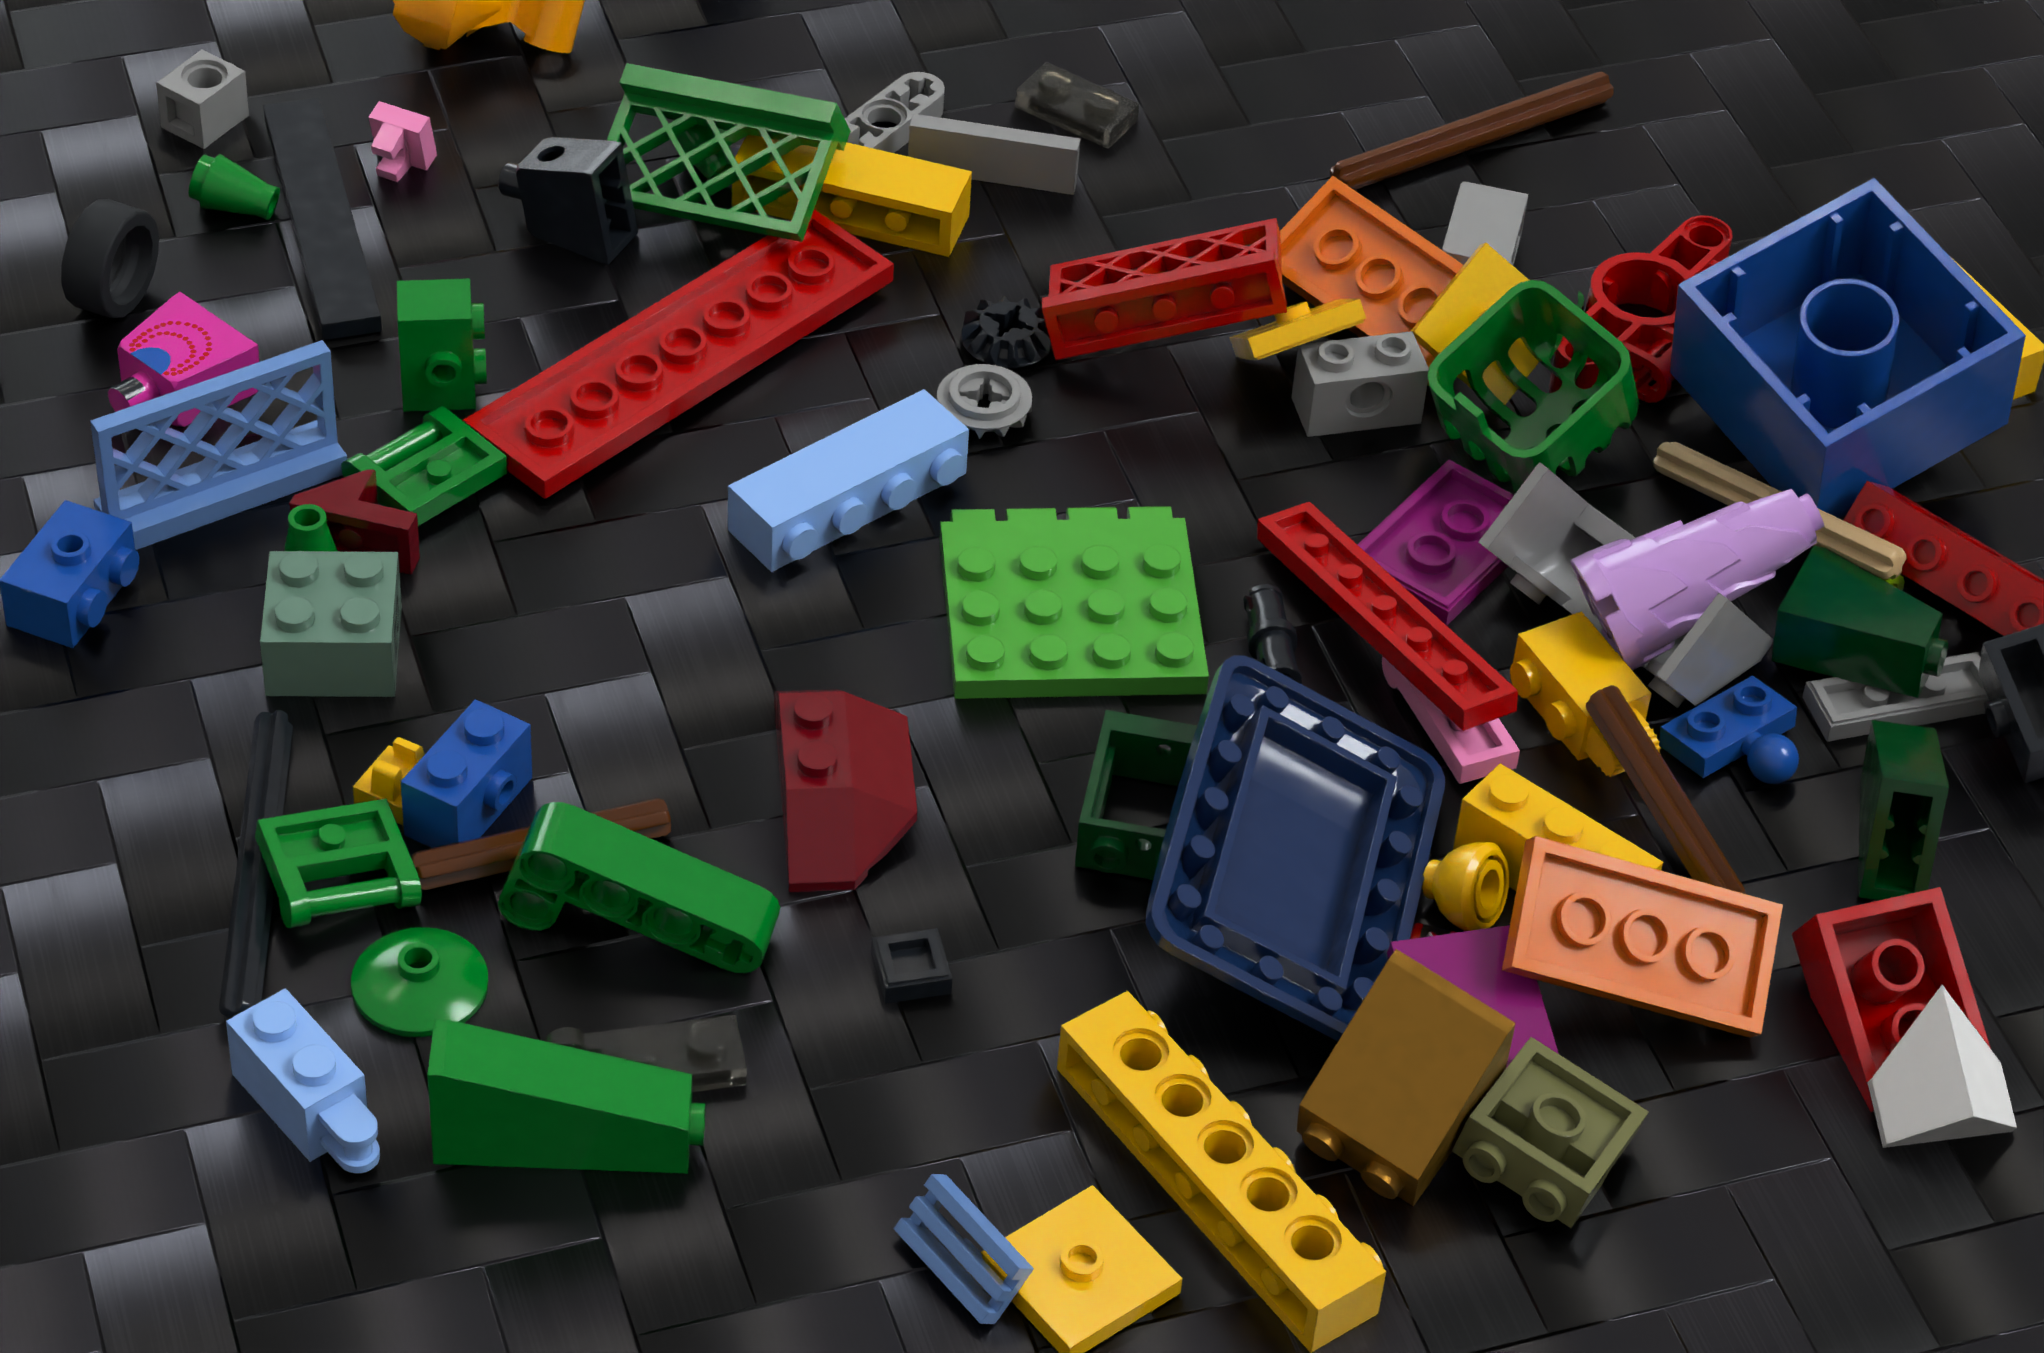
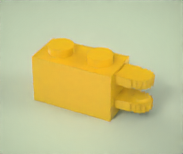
(1558, 673)

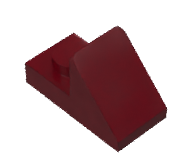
(361, 523)

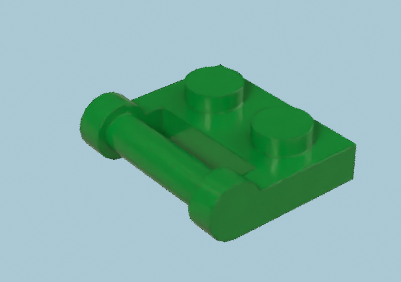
(431, 465)
(334, 845)

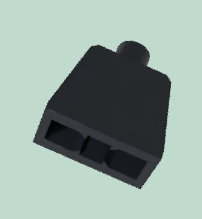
(575, 195)

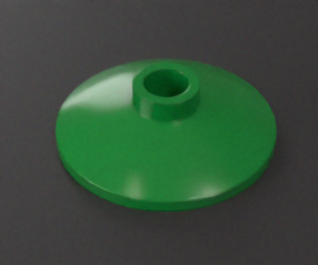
(419, 978)

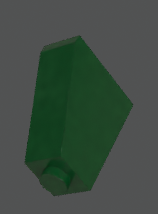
(1857, 627)
(1899, 809)

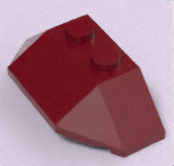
(841, 786)

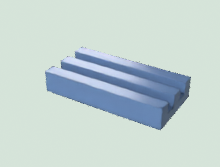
(915, 1233)

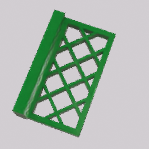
(742, 113)

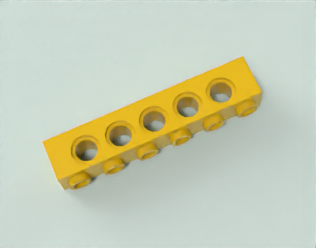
(1221, 1171)

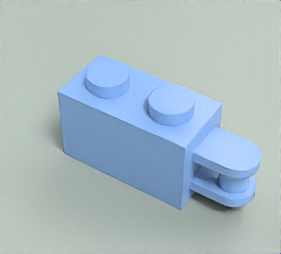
(304, 1082)

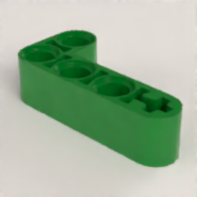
(638, 886)

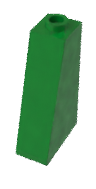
(554, 1106)

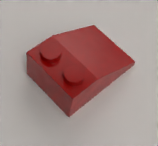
(1877, 971)

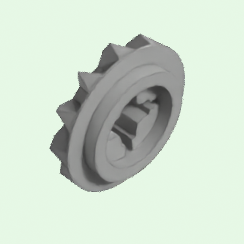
(1007, 392)

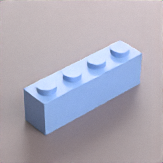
(847, 480)

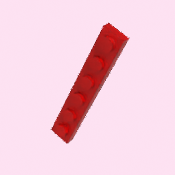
(1388, 616)

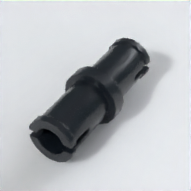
(1270, 634)

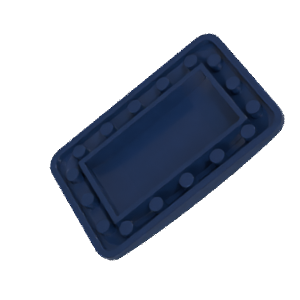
(1293, 846)

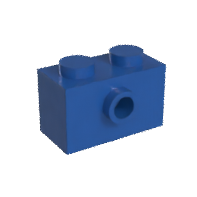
(69, 574)
(467, 777)

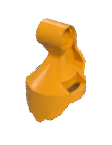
(442, 22)

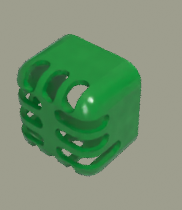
(1541, 319)

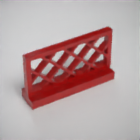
(1130, 306)

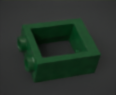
(1129, 749)

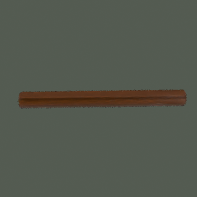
(1473, 131)

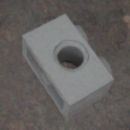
(1360, 384)

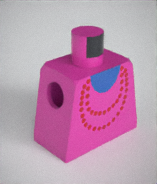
(176, 350)

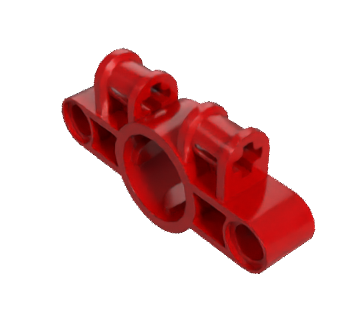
(1649, 281)

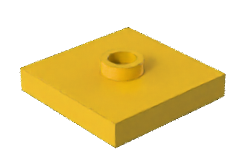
(1466, 297)
(1298, 327)
(1088, 1273)

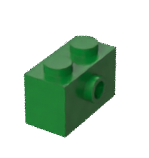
(437, 344)

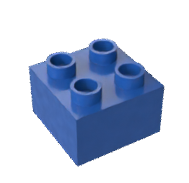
(1845, 350)

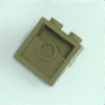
(1548, 1133)

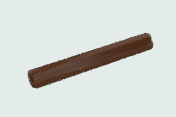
(1660, 790)
(497, 852)

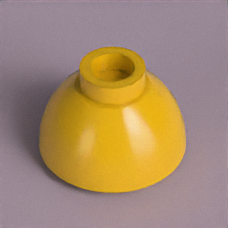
(1469, 885)

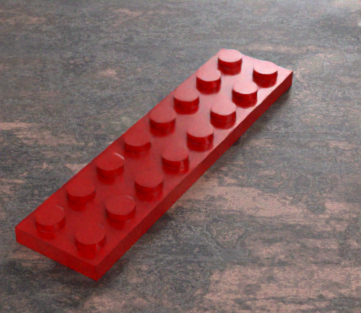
(678, 353)

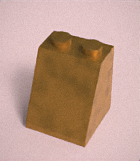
(1404, 1079)

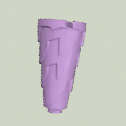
(1664, 580)

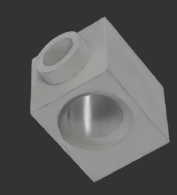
(202, 99)

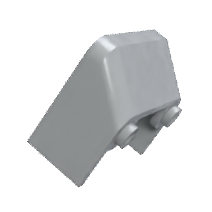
(1553, 524)

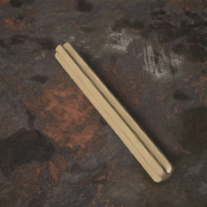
(1732, 486)

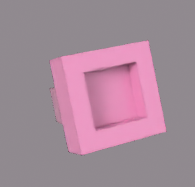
(401, 139)

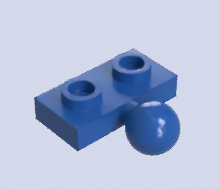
(1736, 724)

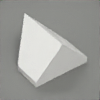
(1940, 1081)

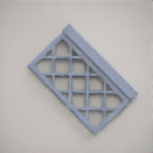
(228, 477)

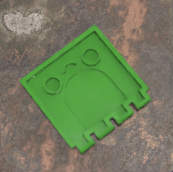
(1071, 603)

